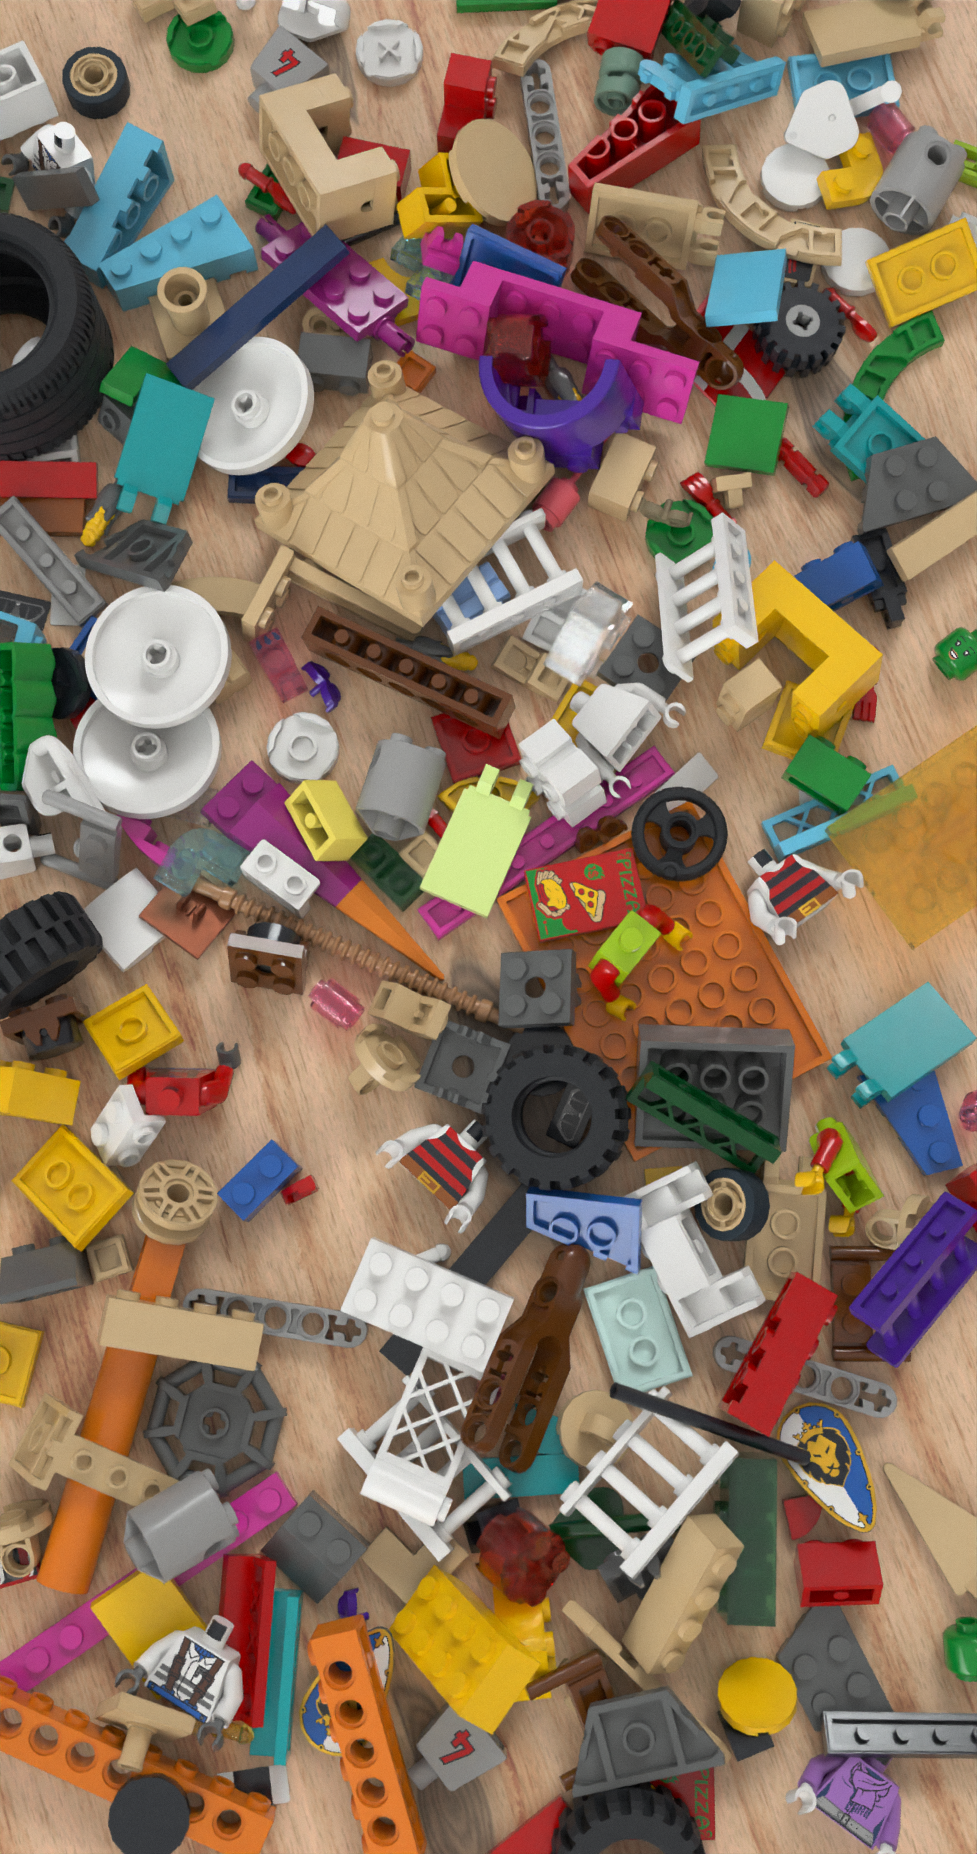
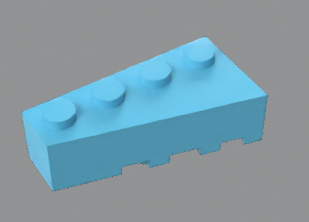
(128, 195)
(198, 239)

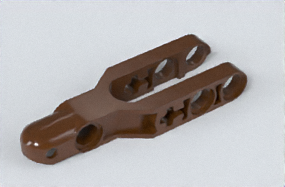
(690, 334)
(544, 1325)

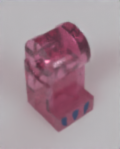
(278, 665)

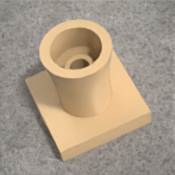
(184, 307)

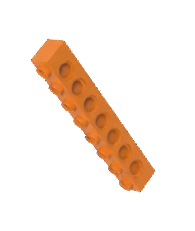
(99, 1777)

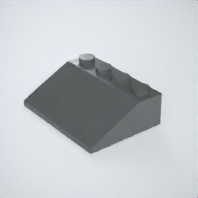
(734, 1065)

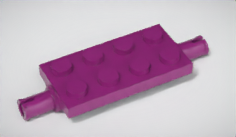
(349, 294)

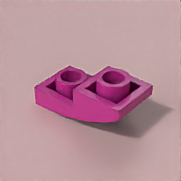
(143, 837)

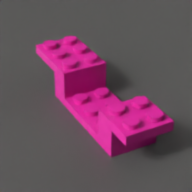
(577, 326)

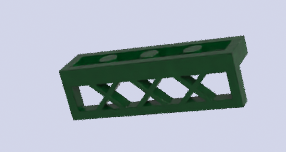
(706, 1112)

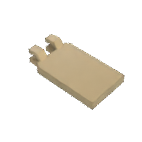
(870, 28)
(661, 220)
(790, 1236)

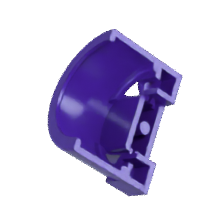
(567, 428)

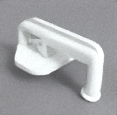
(310, 18)
(826, 117)
(54, 768)

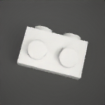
(123, 1129)

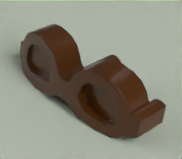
(607, 827)

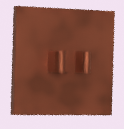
(187, 921)

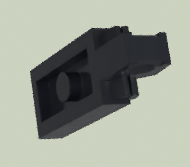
(891, 595)

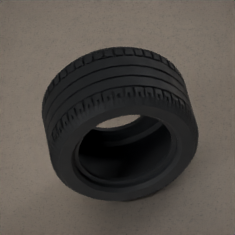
(59, 381)

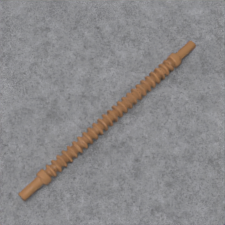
(229, 898)

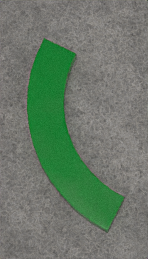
(893, 356)

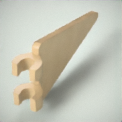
(943, 1526)

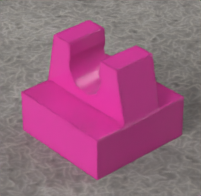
(440, 252)

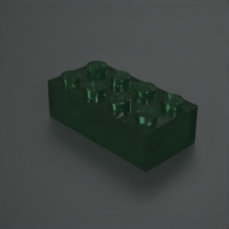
(750, 1512)

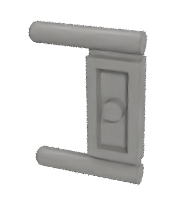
(98, 842)

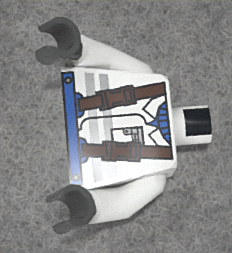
(54, 149)
(195, 1675)

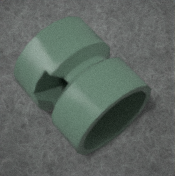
(617, 80)

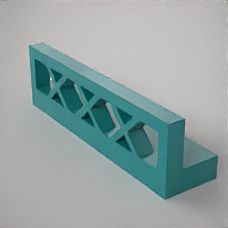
(277, 1729)

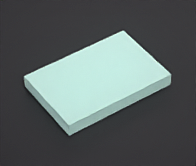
(637, 1331)

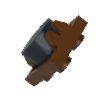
(268, 958)
(48, 1029)

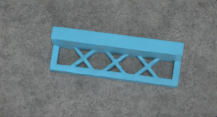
(813, 835)

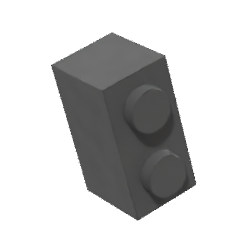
(336, 362)

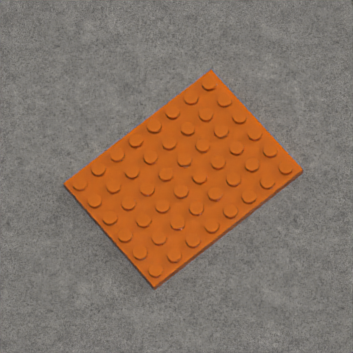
(717, 980)

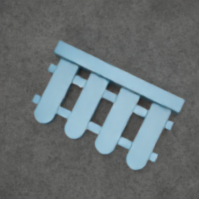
(720, 91)

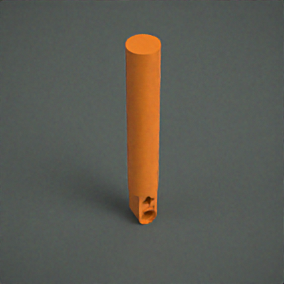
(112, 1423)

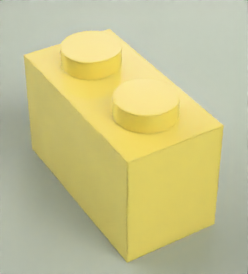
(325, 820)

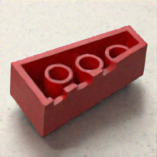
(632, 146)
(779, 1353)

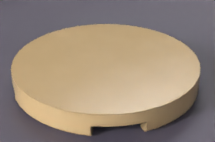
(492, 170)

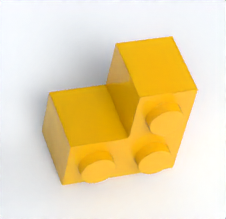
(436, 203)
(37, 1095)
(528, 1627)

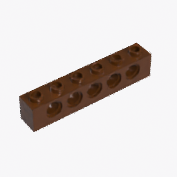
(409, 672)

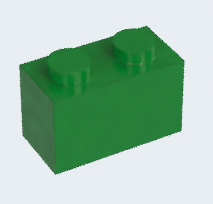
(827, 774)

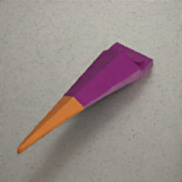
(254, 810)

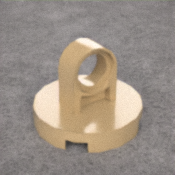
(383, 1061)
(901, 1221)
(588, 1425)
(19, 1530)

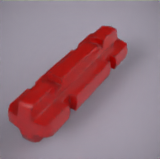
(802, 469)

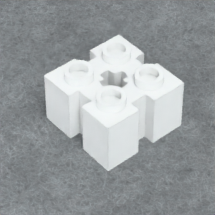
(562, 773)

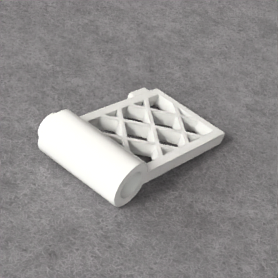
(402, 1483)

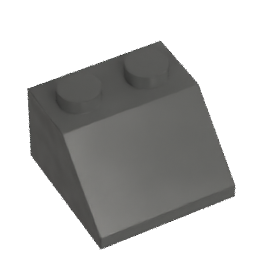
(43, 1271)
(315, 1547)

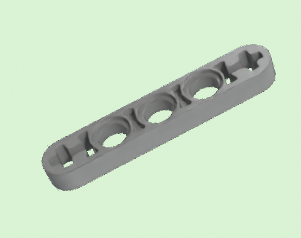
(548, 123)
(294, 1317)
(822, 1381)

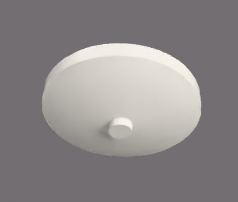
(258, 407)
(158, 656)
(146, 769)

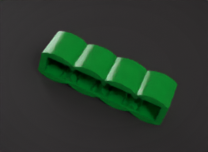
(25, 705)

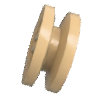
(174, 1202)

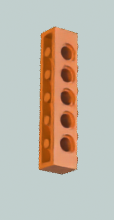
(349, 1642)

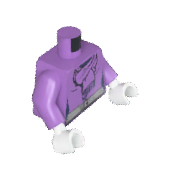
(854, 1796)

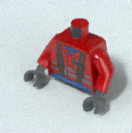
(185, 1089)

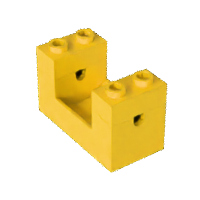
(839, 656)

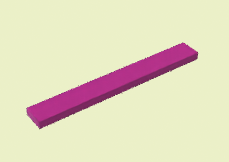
(557, 837)

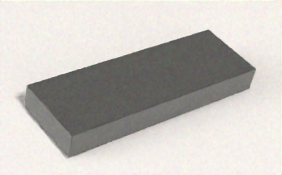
(56, 188)

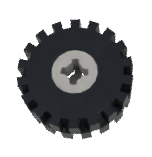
(799, 347)

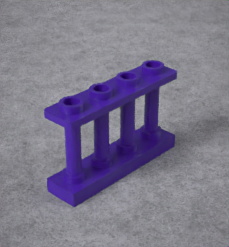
(919, 1280)

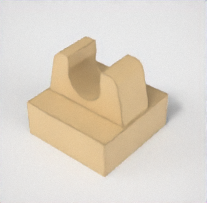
(731, 488)

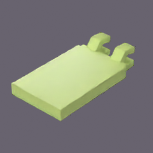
(479, 845)

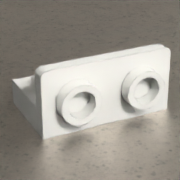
(280, 878)

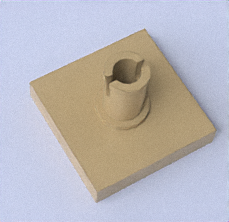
(144, 1722)

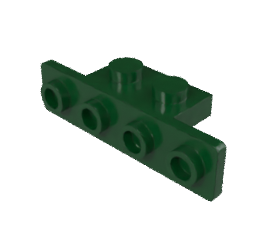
(698, 39)

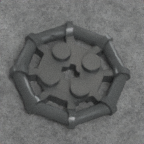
(227, 1442)

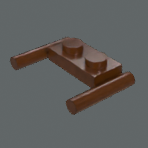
(849, 1276)
(585, 1683)

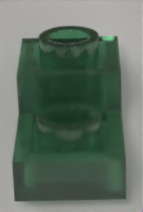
(388, 871)

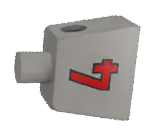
(283, 64)
(454, 1751)

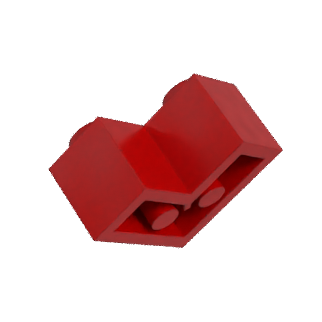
(467, 97)

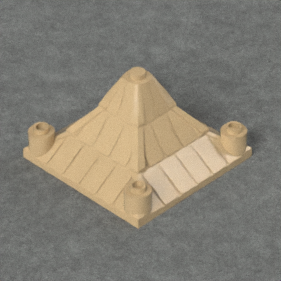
(404, 497)

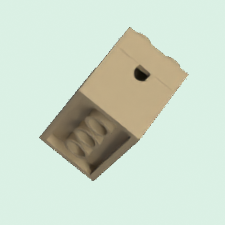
(298, 139)

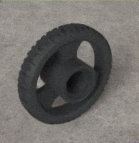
(655, 811)

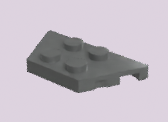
(911, 484)
(141, 554)
(830, 1666)
(641, 1741)

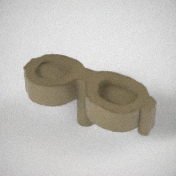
(665, 515)

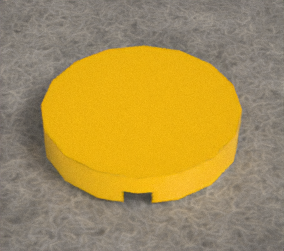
(757, 1696)

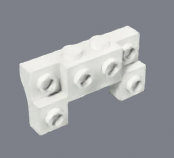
(683, 1258)

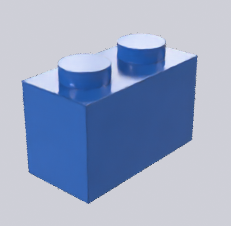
(842, 576)
(259, 1181)

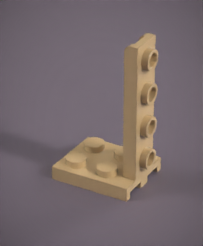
(307, 574)
(53, 1447)

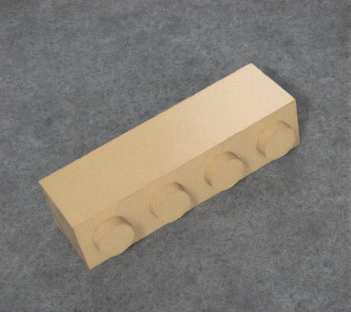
(180, 1331)
(683, 1596)

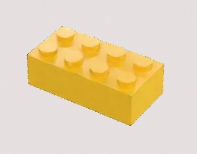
(463, 1649)

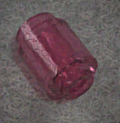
(889, 126)
(336, 1004)

